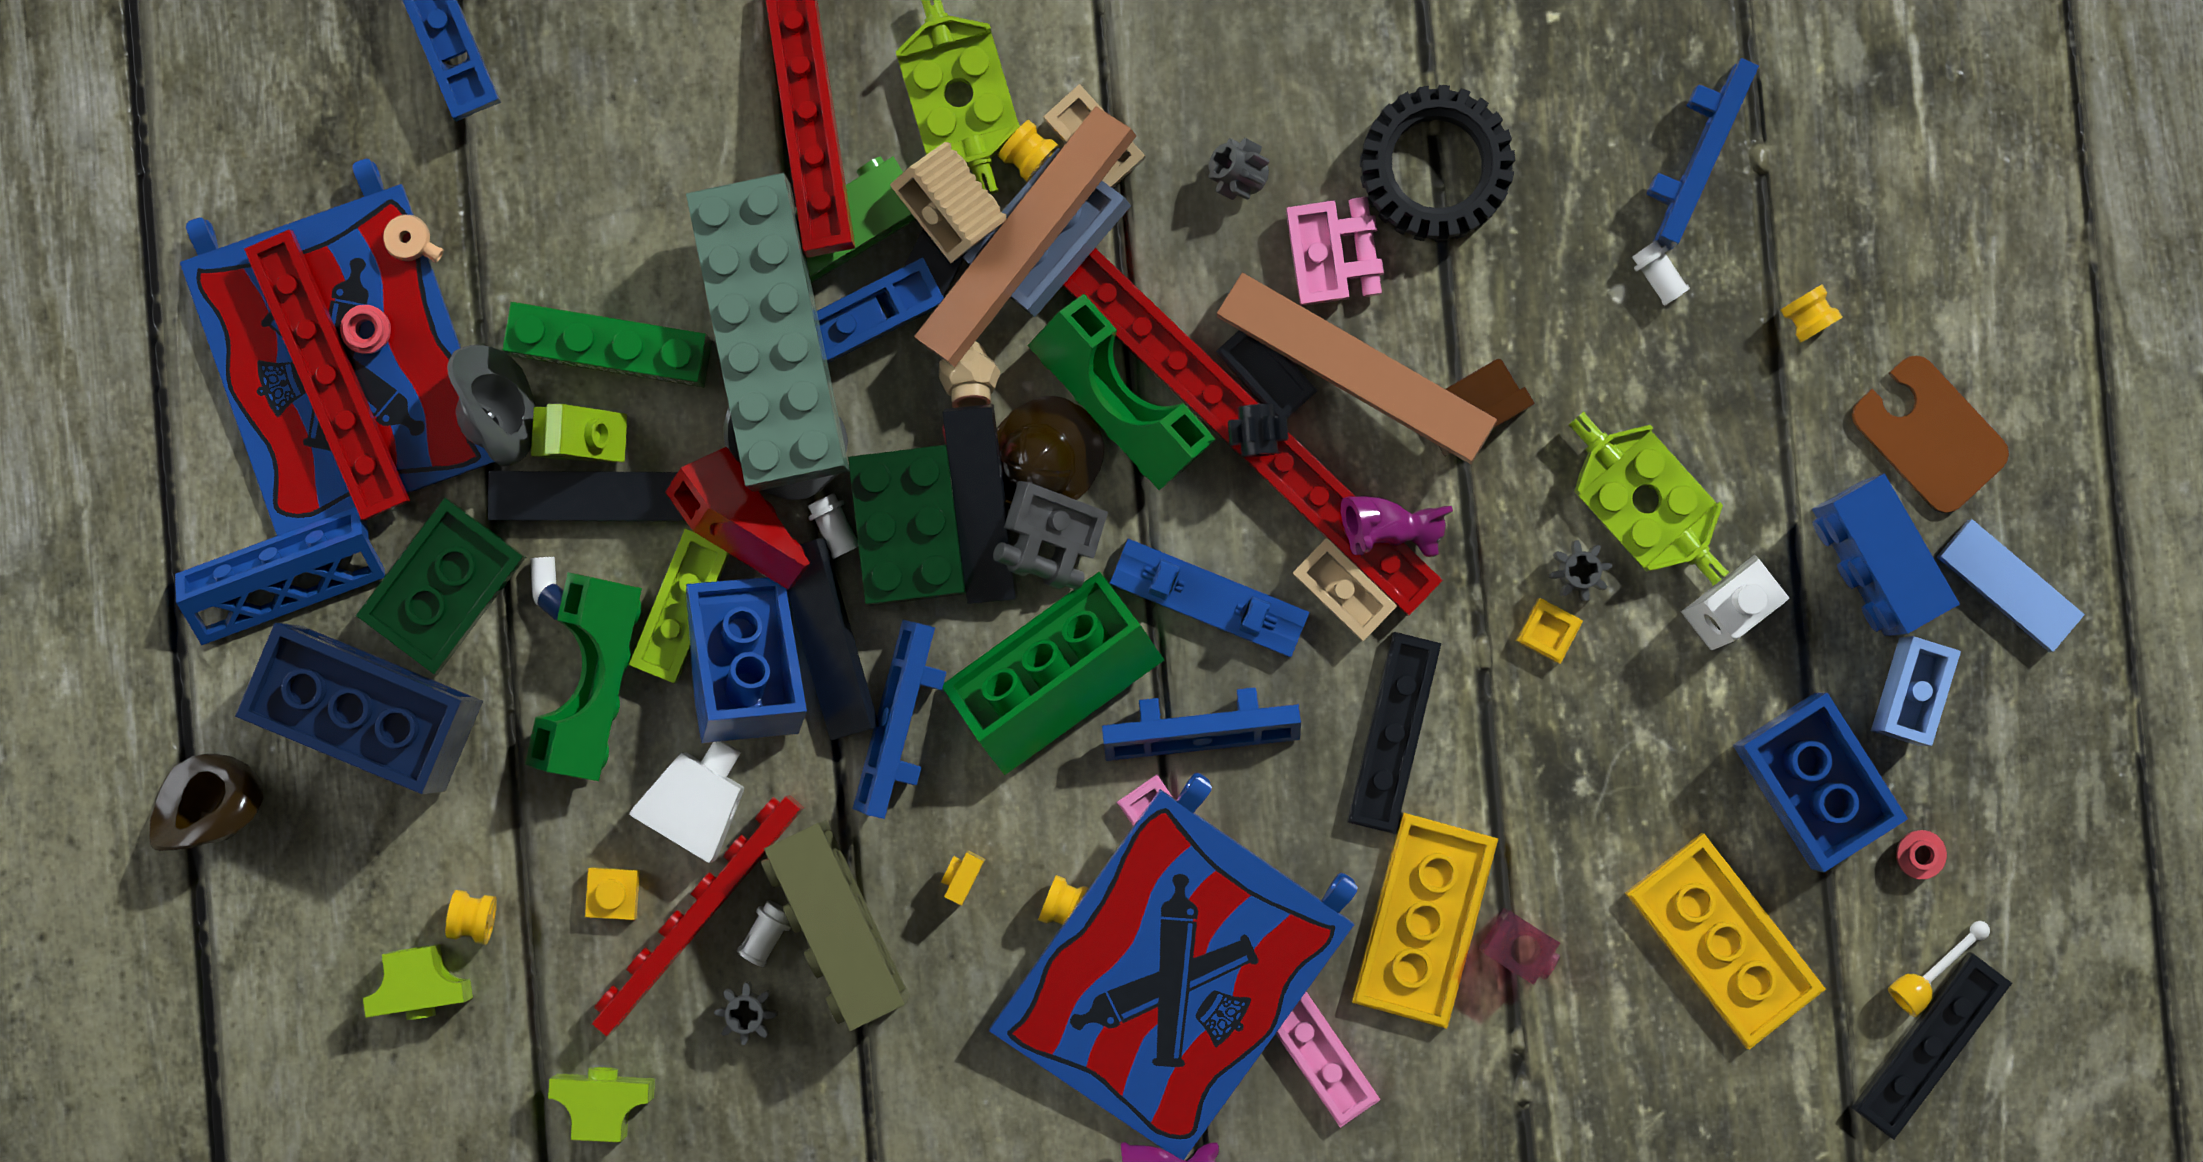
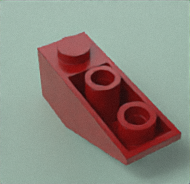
(734, 518)

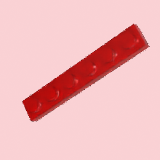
(810, 127)
(327, 374)
(682, 928)

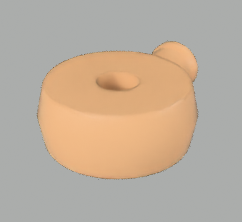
(418, 244)

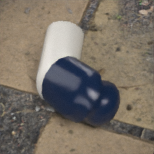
(544, 587)

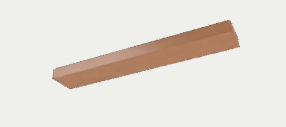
(1025, 236)
(1356, 368)

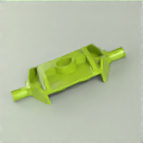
(950, 52)
(1684, 514)

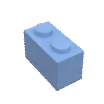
(1915, 691)

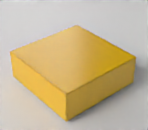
(1549, 630)

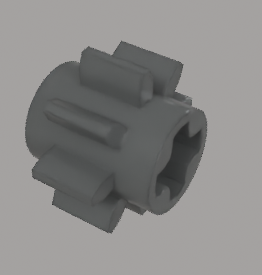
(1238, 169)
(1586, 558)
(735, 1022)

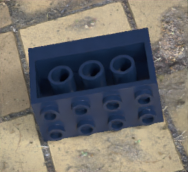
(359, 708)

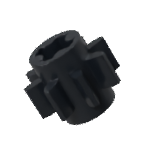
(1257, 430)

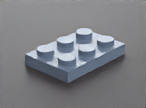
(1069, 249)

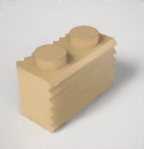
(948, 201)

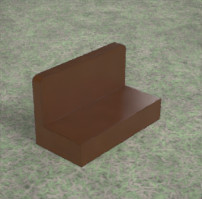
(1493, 392)

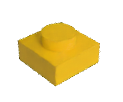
(961, 876)
(612, 893)

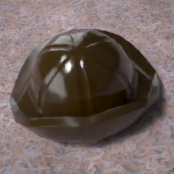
(1050, 446)
(204, 802)

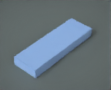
(2010, 585)

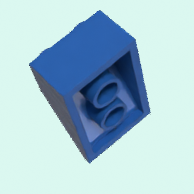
(744, 660)

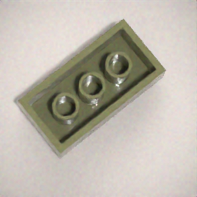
(836, 924)

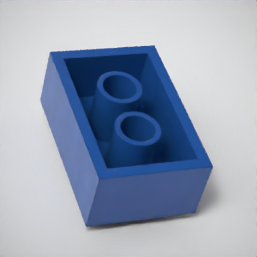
(1883, 557)
(1820, 782)

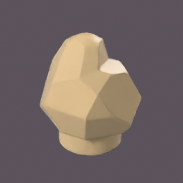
(971, 379)

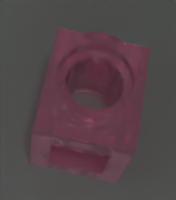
(1499, 941)

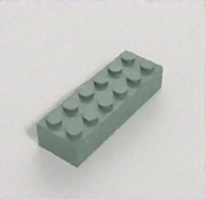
(767, 332)

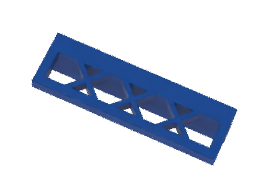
(267, 565)

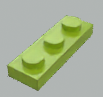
(665, 636)

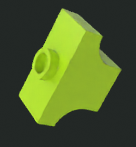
(578, 433)
(416, 984)
(600, 1102)

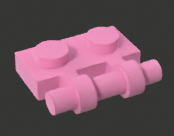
(1319, 254)

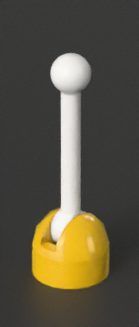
(1915, 992)

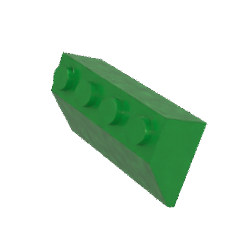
(1052, 673)

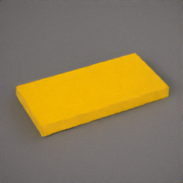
(1424, 920)
(1725, 941)

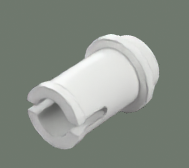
(1660, 272)
(833, 525)
(764, 933)

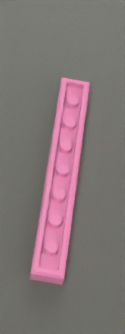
(1305, 1030)

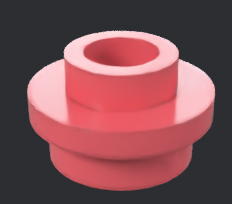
(350, 329)
(1906, 854)

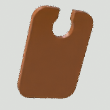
(1940, 445)

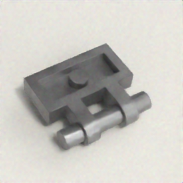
(1055, 520)

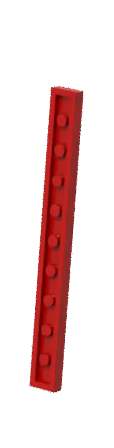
(1215, 400)

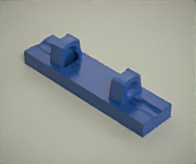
(443, 37)
(1684, 194)
(859, 318)
(1209, 598)
(894, 715)
(1201, 732)

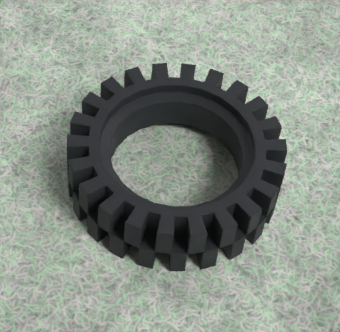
(1459, 110)

